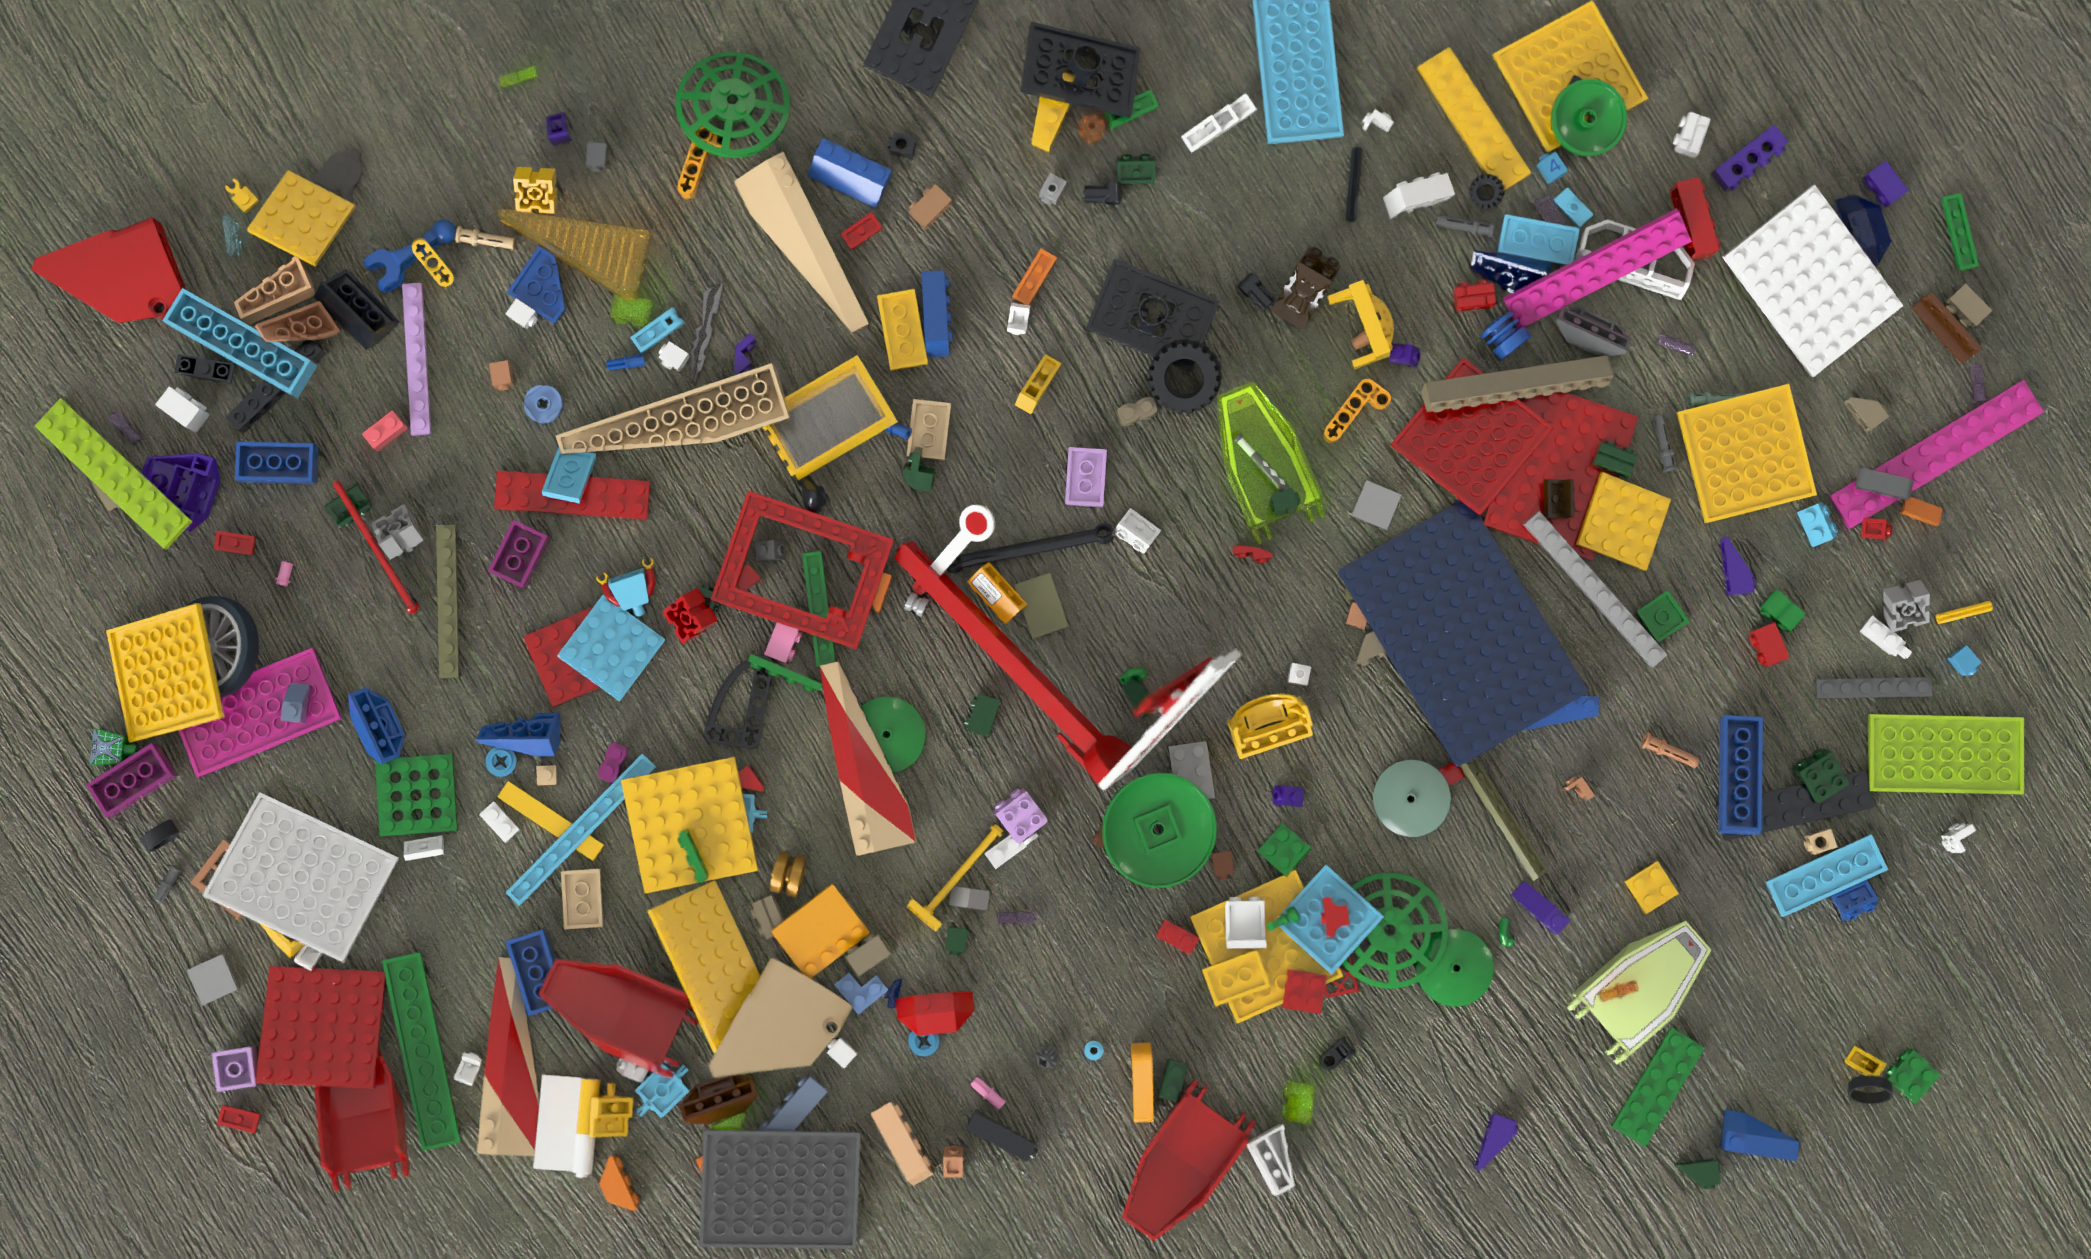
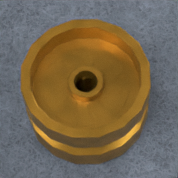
(787, 873)

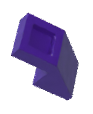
(742, 364)

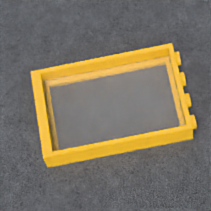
(830, 418)

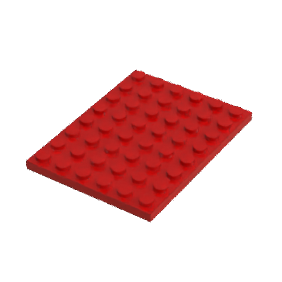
(1561, 456)

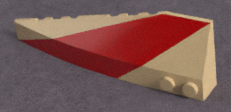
(872, 797)
(510, 1078)

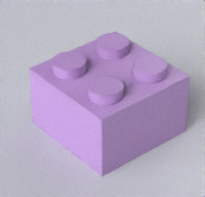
(235, 1068)

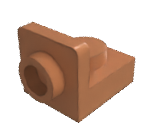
(1582, 788)
(953, 1161)

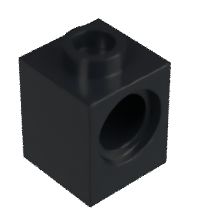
(908, 151)

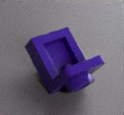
(1405, 354)
(1288, 796)

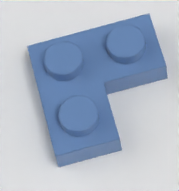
(859, 996)

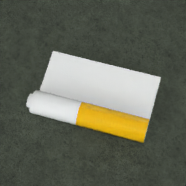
(565, 1124)

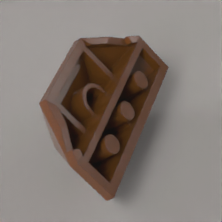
(718, 1099)

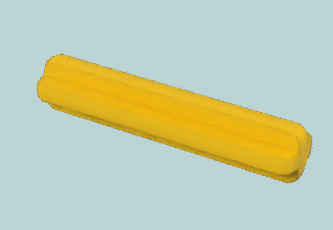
(1964, 612)

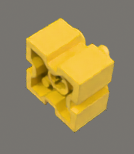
(535, 190)

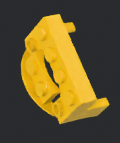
(1378, 331)
(1265, 711)

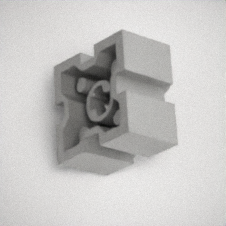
(397, 532)
(1906, 605)

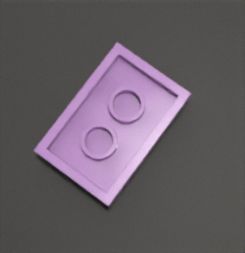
(1085, 477)

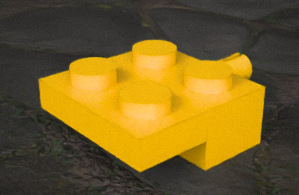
(610, 1114)

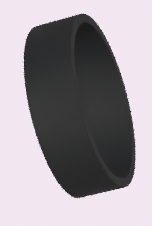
(1870, 1081)

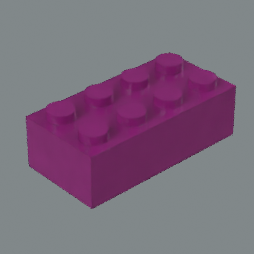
(131, 780)

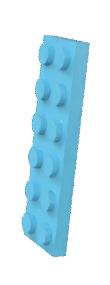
(1826, 875)

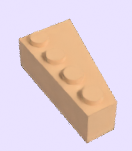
(281, 290)

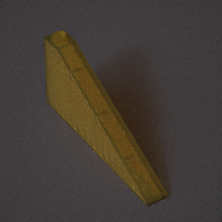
(602, 252)

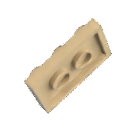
(929, 428)
(582, 899)

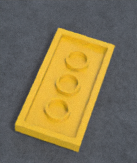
(902, 330)

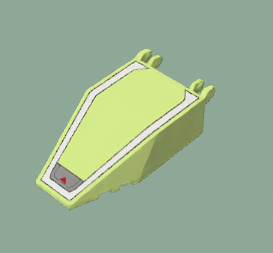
(1664, 972)

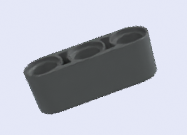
(1884, 484)

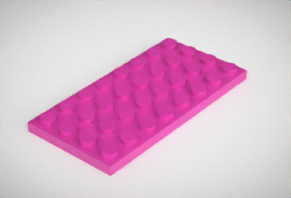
(254, 715)

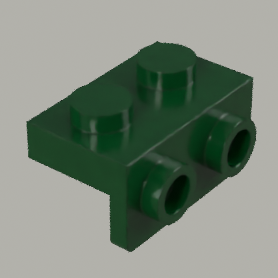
(339, 510)

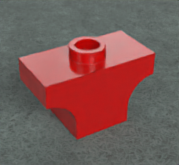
(1333, 916)

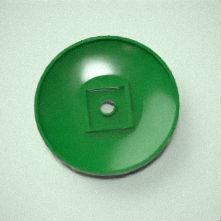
(1185, 836)

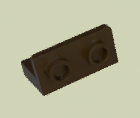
(1558, 498)

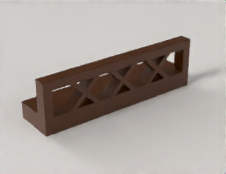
(1946, 328)

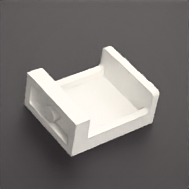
(1245, 923)

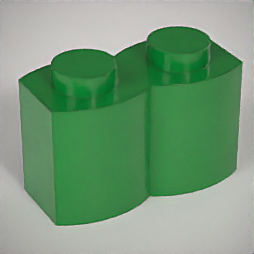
(1782, 611)

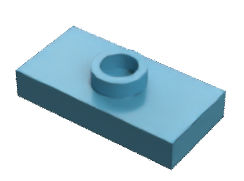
(1573, 207)

